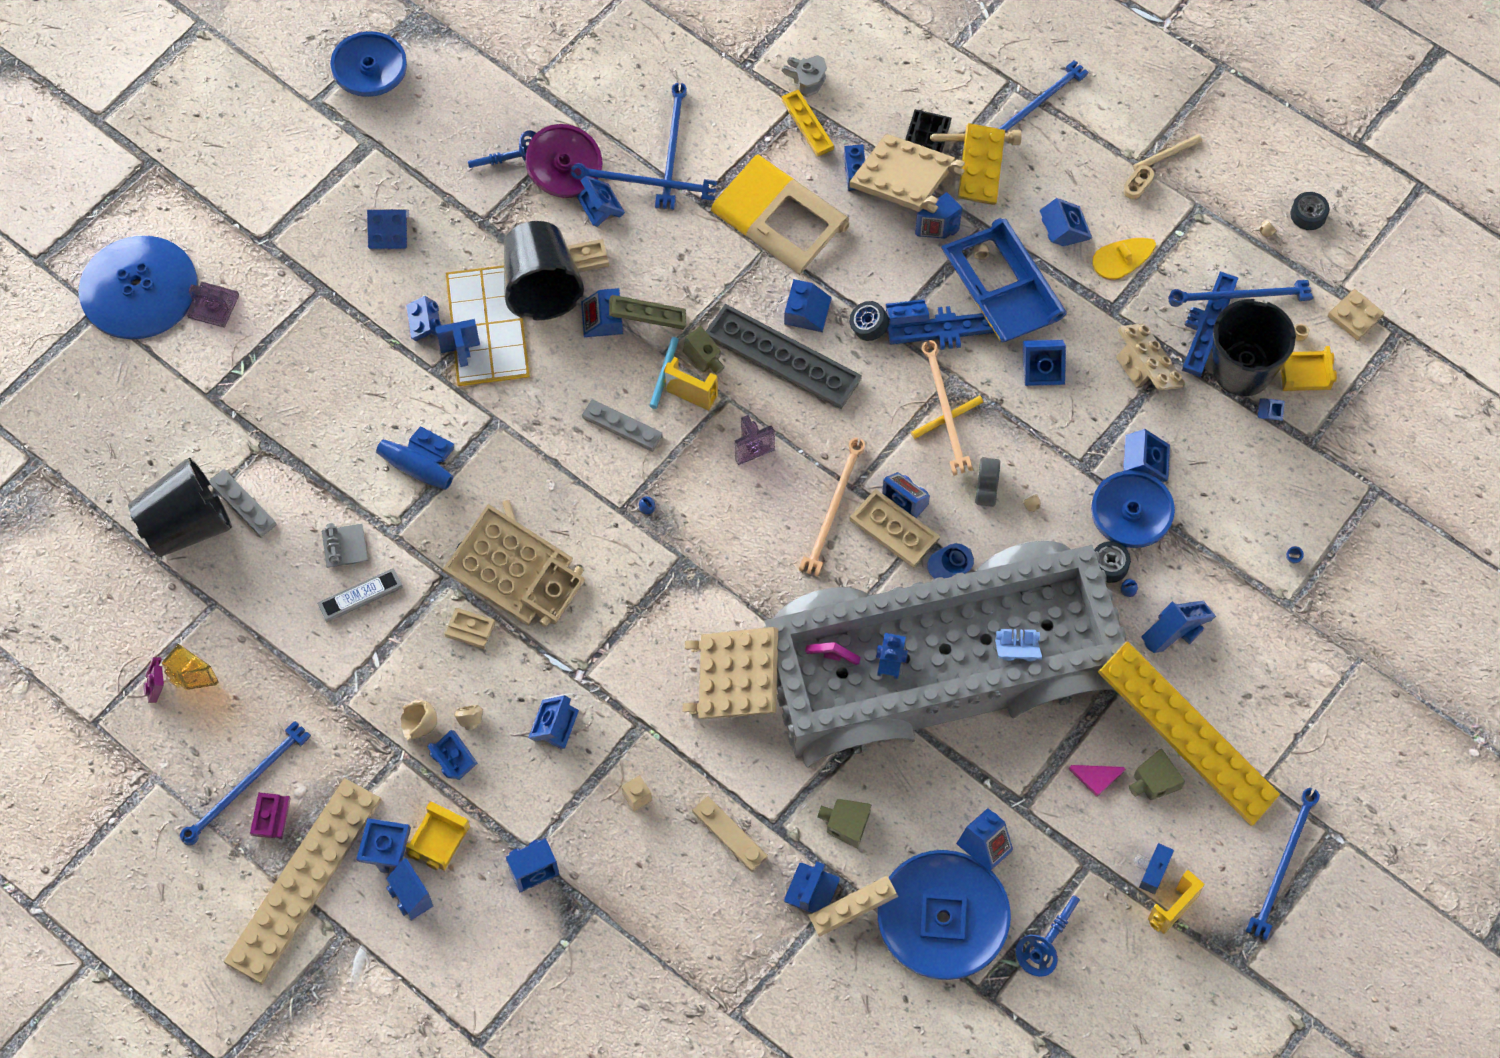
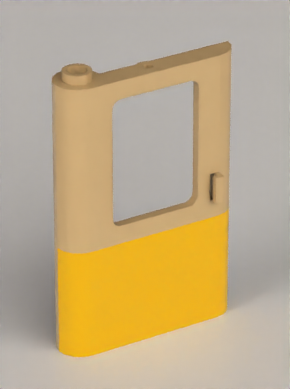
(758, 194)

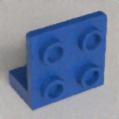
(387, 228)

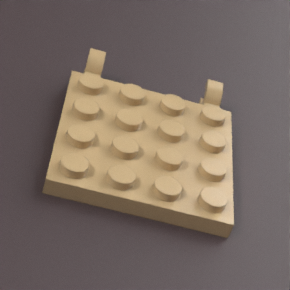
(736, 673)

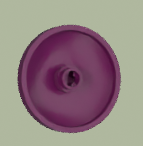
(554, 153)

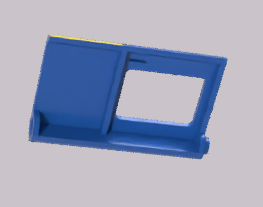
(1017, 306)

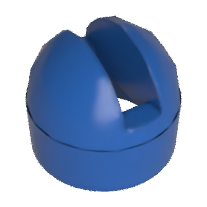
(643, 507)
(1294, 551)
(1130, 591)

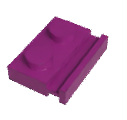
(154, 680)
(270, 815)

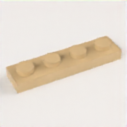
(853, 906)

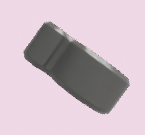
(987, 481)

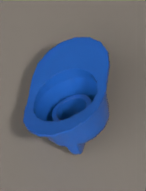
(950, 561)

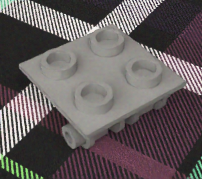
(344, 545)

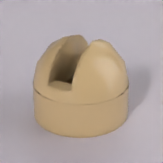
(1267, 229)
(981, 251)
(1302, 332)
(1032, 503)

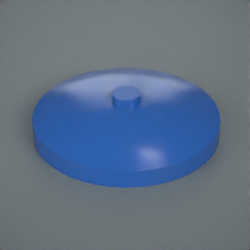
(368, 63)
(1132, 509)

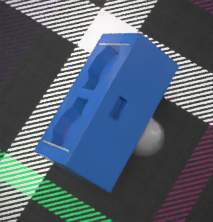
(1154, 867)

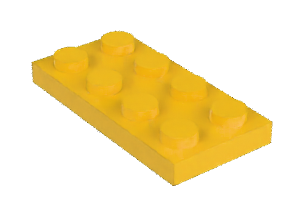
(982, 164)

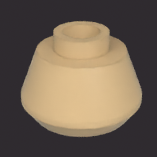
(469, 716)

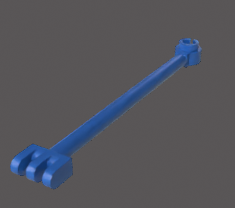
(1072, 73)
(647, 180)
(666, 197)
(1301, 289)
(294, 736)
(1261, 923)

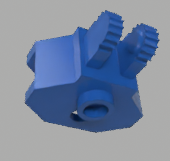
(891, 655)

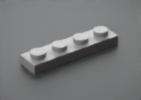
(622, 425)
(242, 503)

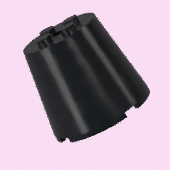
(539, 272)
(1250, 346)
(178, 510)

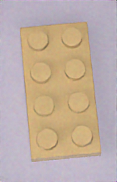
(894, 528)

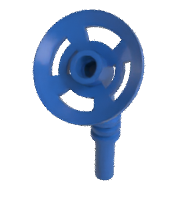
(491, 159)
(1045, 948)

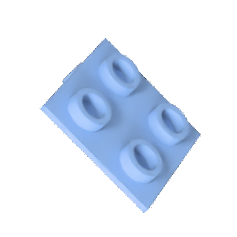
(1014, 648)

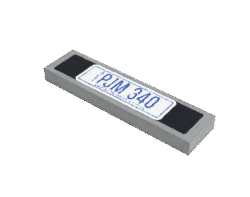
(360, 595)

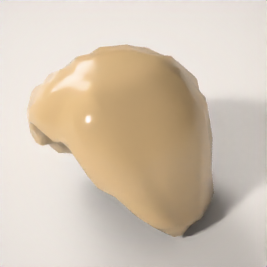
(418, 719)

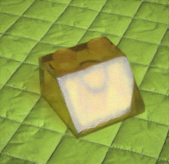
(188, 670)

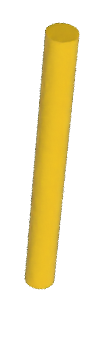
(941, 420)

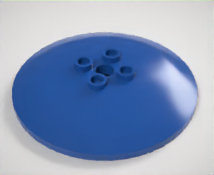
(139, 309)
(952, 885)

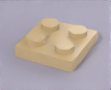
(1356, 314)

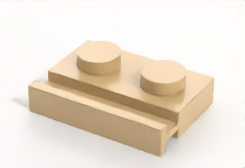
(589, 255)
(470, 628)

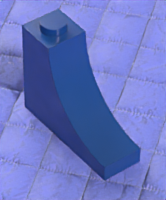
(1176, 623)

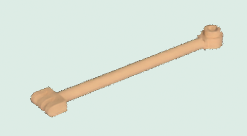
(960, 460)
(813, 562)

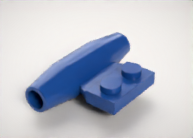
(420, 457)

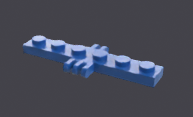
(1204, 323)
(944, 327)

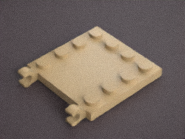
(905, 173)

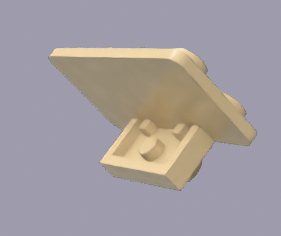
(1146, 360)

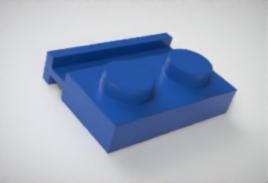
(907, 312)

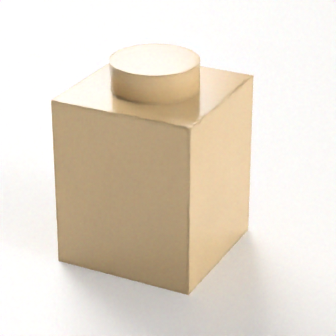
(636, 793)

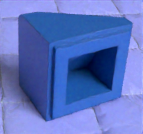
(1271, 409)

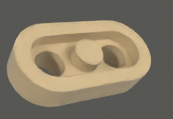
(1138, 184)

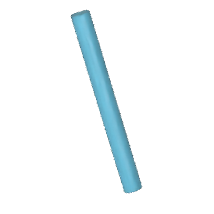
(660, 383)

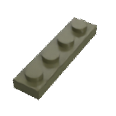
(647, 312)

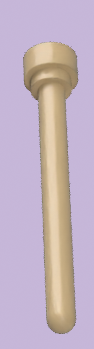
(1013, 137)

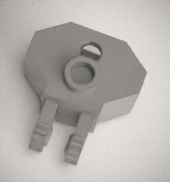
(807, 73)

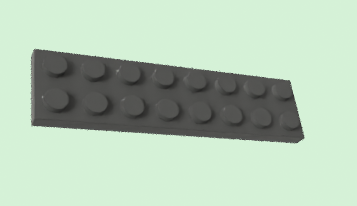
(783, 356)

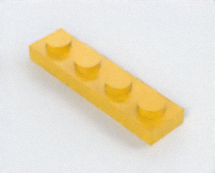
(807, 123)

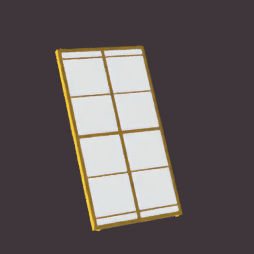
(501, 334)

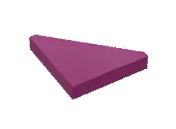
(833, 651)
(1097, 777)

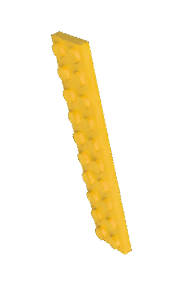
(1189, 733)

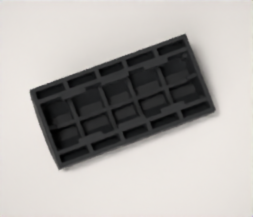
(924, 125)

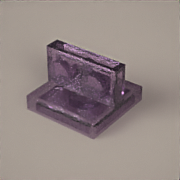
(212, 303)
(753, 441)

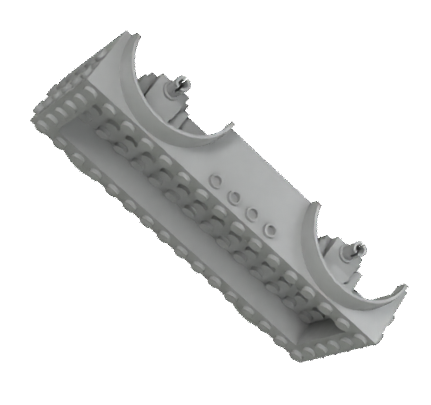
(951, 616)

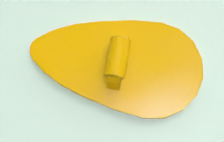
(1122, 257)

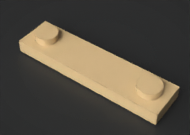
(729, 833)

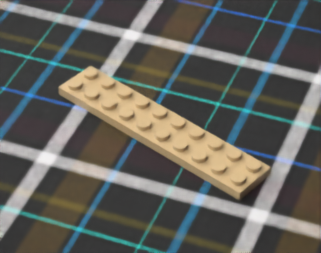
(302, 881)

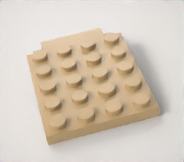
(515, 569)

